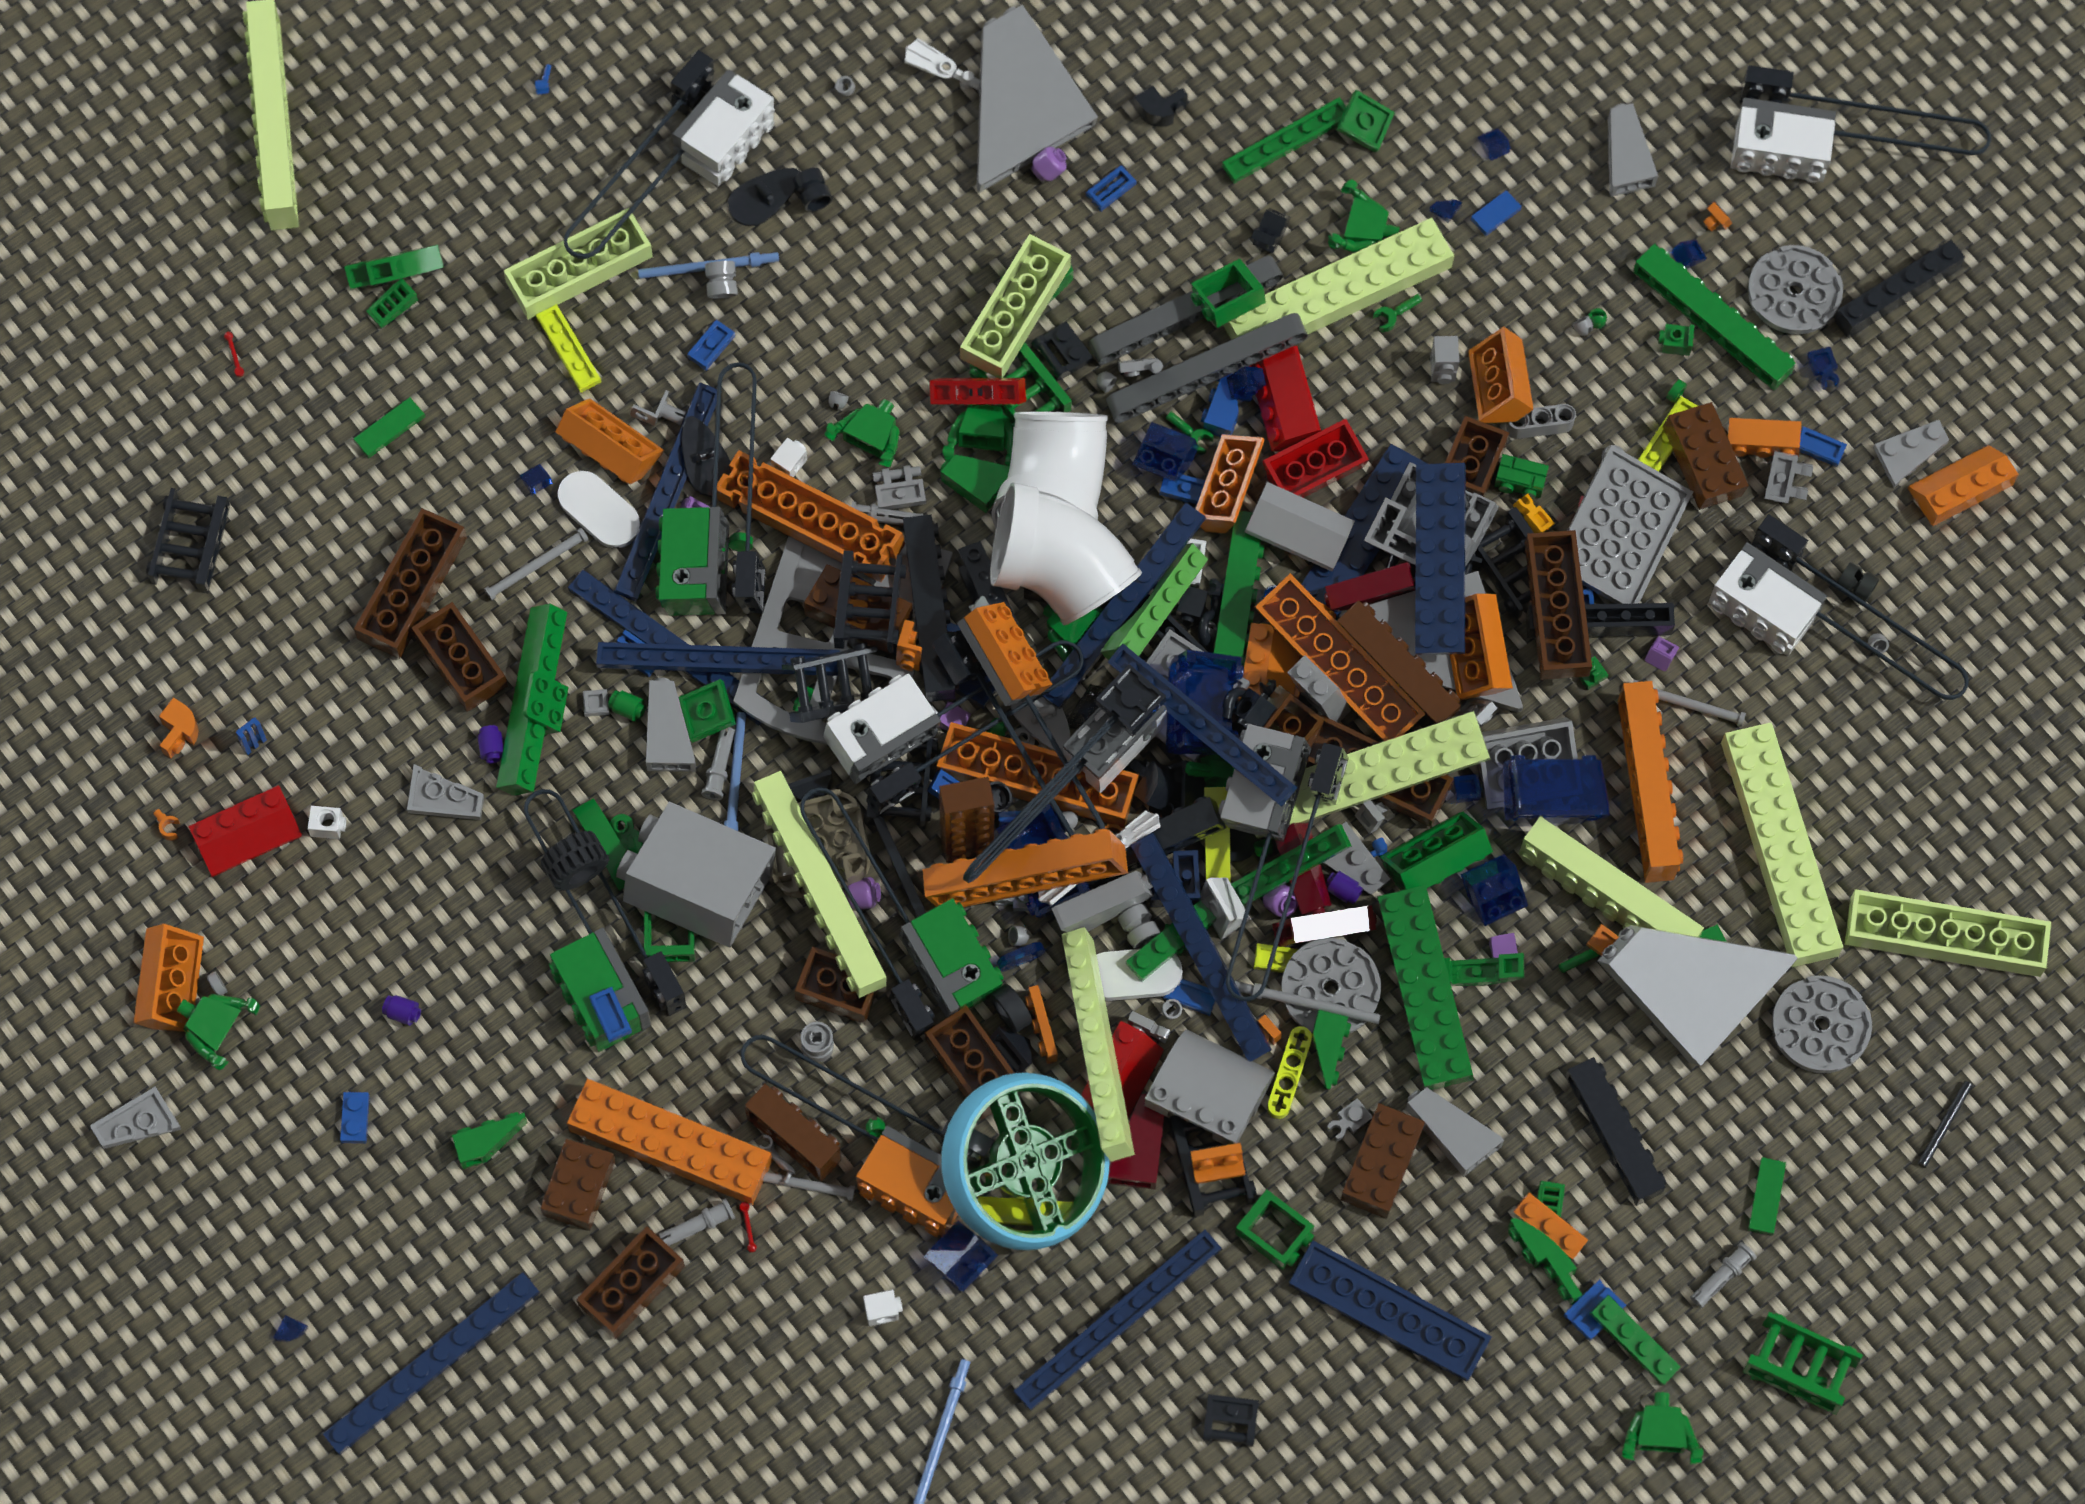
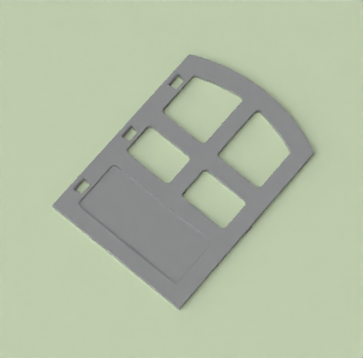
(794, 580)

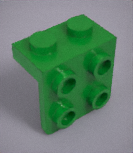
(545, 702)

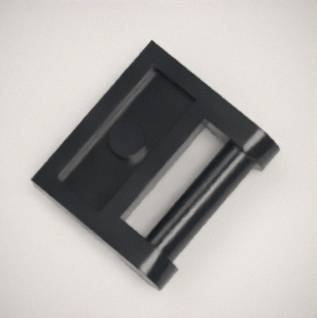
(1069, 348)
(1231, 1411)

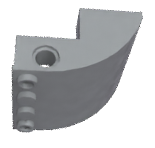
(1396, 521)
(1209, 1087)

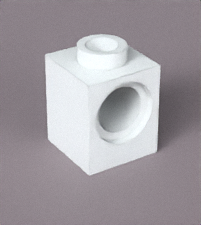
(789, 457)
(319, 815)
(882, 1307)

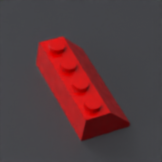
(1286, 400)
(1317, 460)
(245, 831)
(1136, 1061)

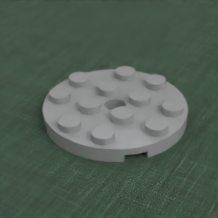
(1800, 267)
(1337, 962)
(1824, 999)

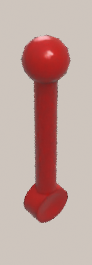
(239, 371)
(744, 1207)

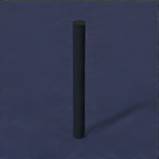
(1945, 1124)

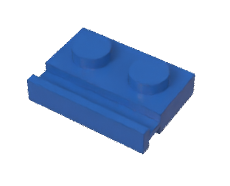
(1579, 1312)

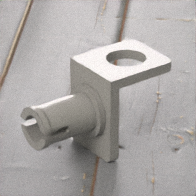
(664, 410)

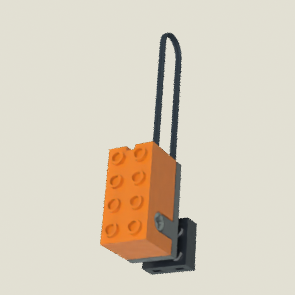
(898, 1169)

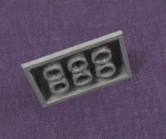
(1535, 741)

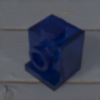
(1245, 383)

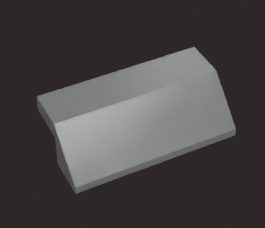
(1299, 526)

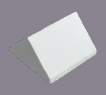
(1224, 903)

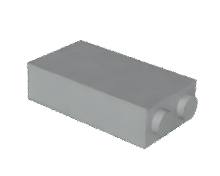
(1319, 690)

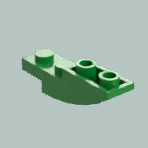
(394, 266)
(1541, 1250)

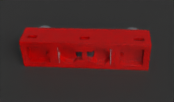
(977, 391)

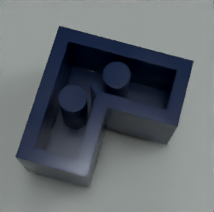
(1187, 870)

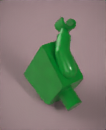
(1365, 224)
(981, 428)
(870, 430)
(1071, 632)
(211, 1022)
(1661, 1430)

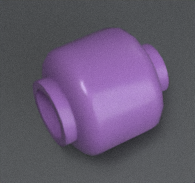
(1049, 163)
(865, 893)
(1276, 900)

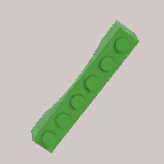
(1170, 588)

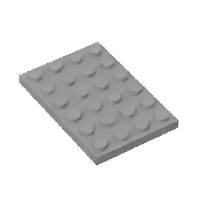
(1625, 525)

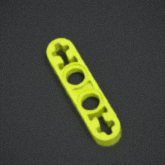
(1287, 1071)

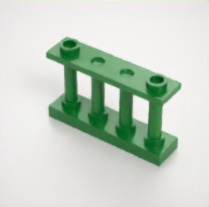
(1044, 383)
(1786, 1380)

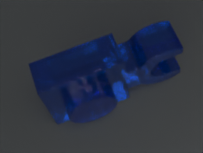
(1824, 364)

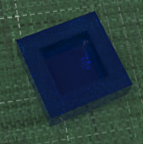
(1467, 788)

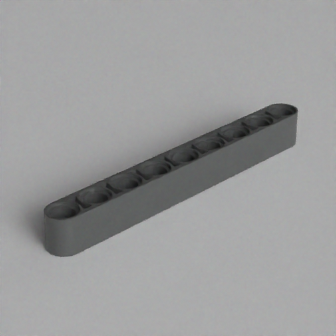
(1173, 316)
(1207, 367)

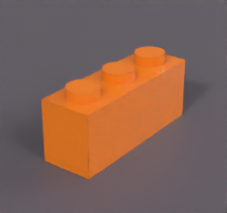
(1764, 437)

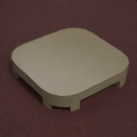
(835, 836)

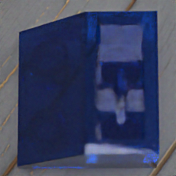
(1165, 452)
(1494, 889)
(960, 1256)

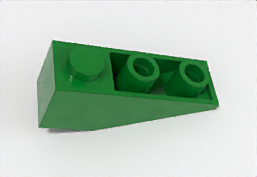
(1328, 1038)
(483, 1142)

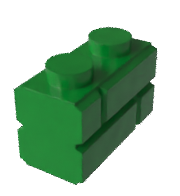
(1521, 476)

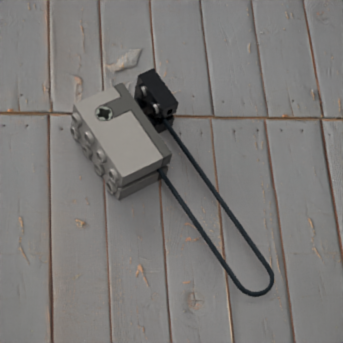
(1256, 813)

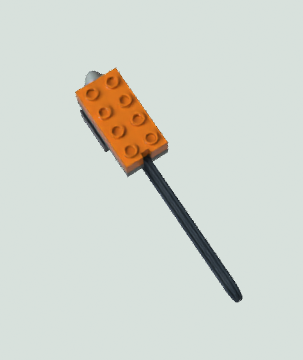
(997, 648)

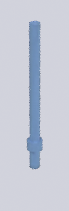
(754, 260)
(731, 821)
(957, 1386)

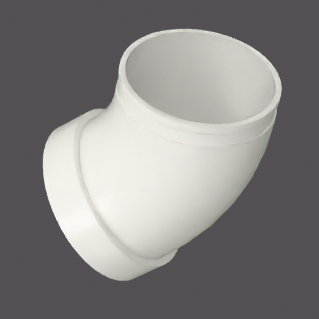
(1059, 456)
(1057, 553)

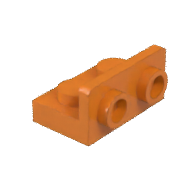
(908, 654)
(1217, 1163)

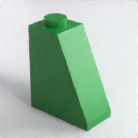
(974, 479)

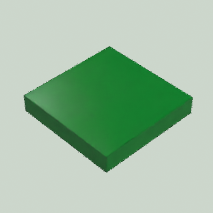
(1365, 121)
(706, 710)

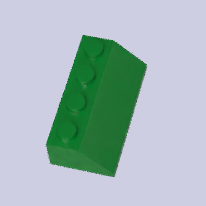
(1437, 853)

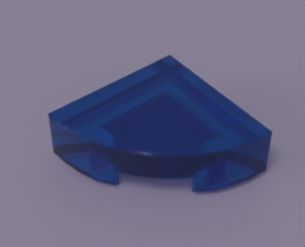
(1446, 209)
(290, 1330)

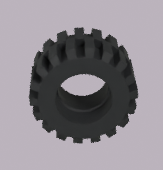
(574, 860)

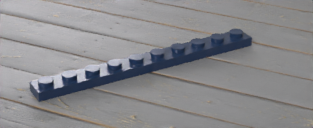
(664, 497)
(1126, 602)
(643, 627)
(706, 658)
(1210, 730)
(1200, 946)
(1117, 1320)
(431, 1363)

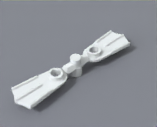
(931, 60)
(1133, 832)

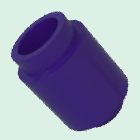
(490, 744)
(1344, 887)
(401, 1009)

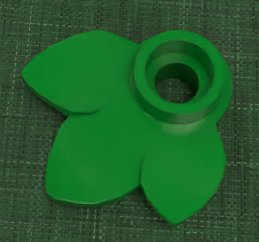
(627, 836)

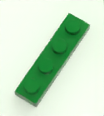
(1164, 946)
(1635, 1340)

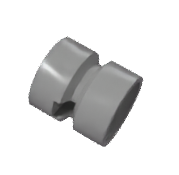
(721, 281)
(1138, 924)
(817, 1041)

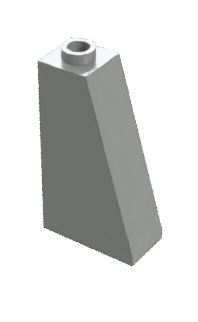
(1629, 156)
(666, 730)
(1103, 902)
(1453, 1131)

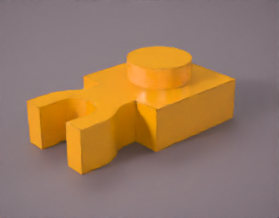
(1534, 516)

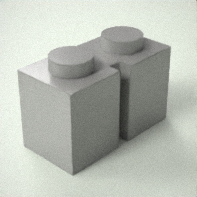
(1444, 359)

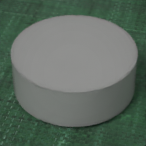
(216, 983)

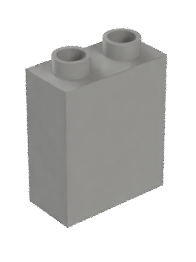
(696, 873)

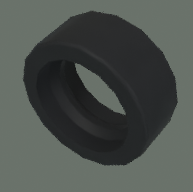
(1010, 1008)

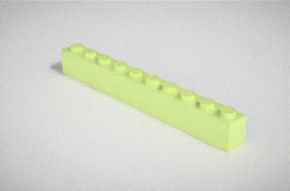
(819, 884)
(1097, 1044)

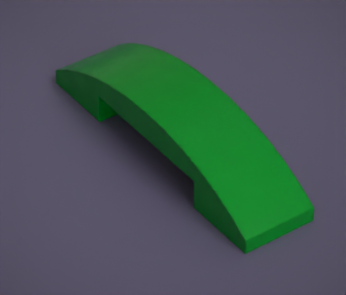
(593, 819)
(1485, 971)

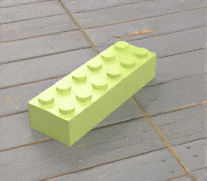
(557, 276)
(1015, 306)

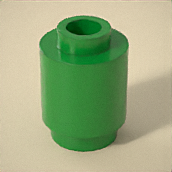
(627, 705)

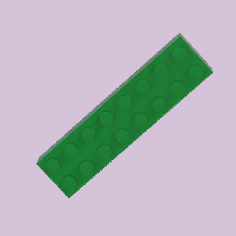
(1425, 988)

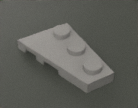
(1909, 450)
(440, 797)
(1359, 864)
(136, 1120)

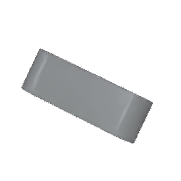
(1550, 415)

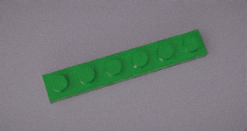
(1284, 141)
(1282, 868)

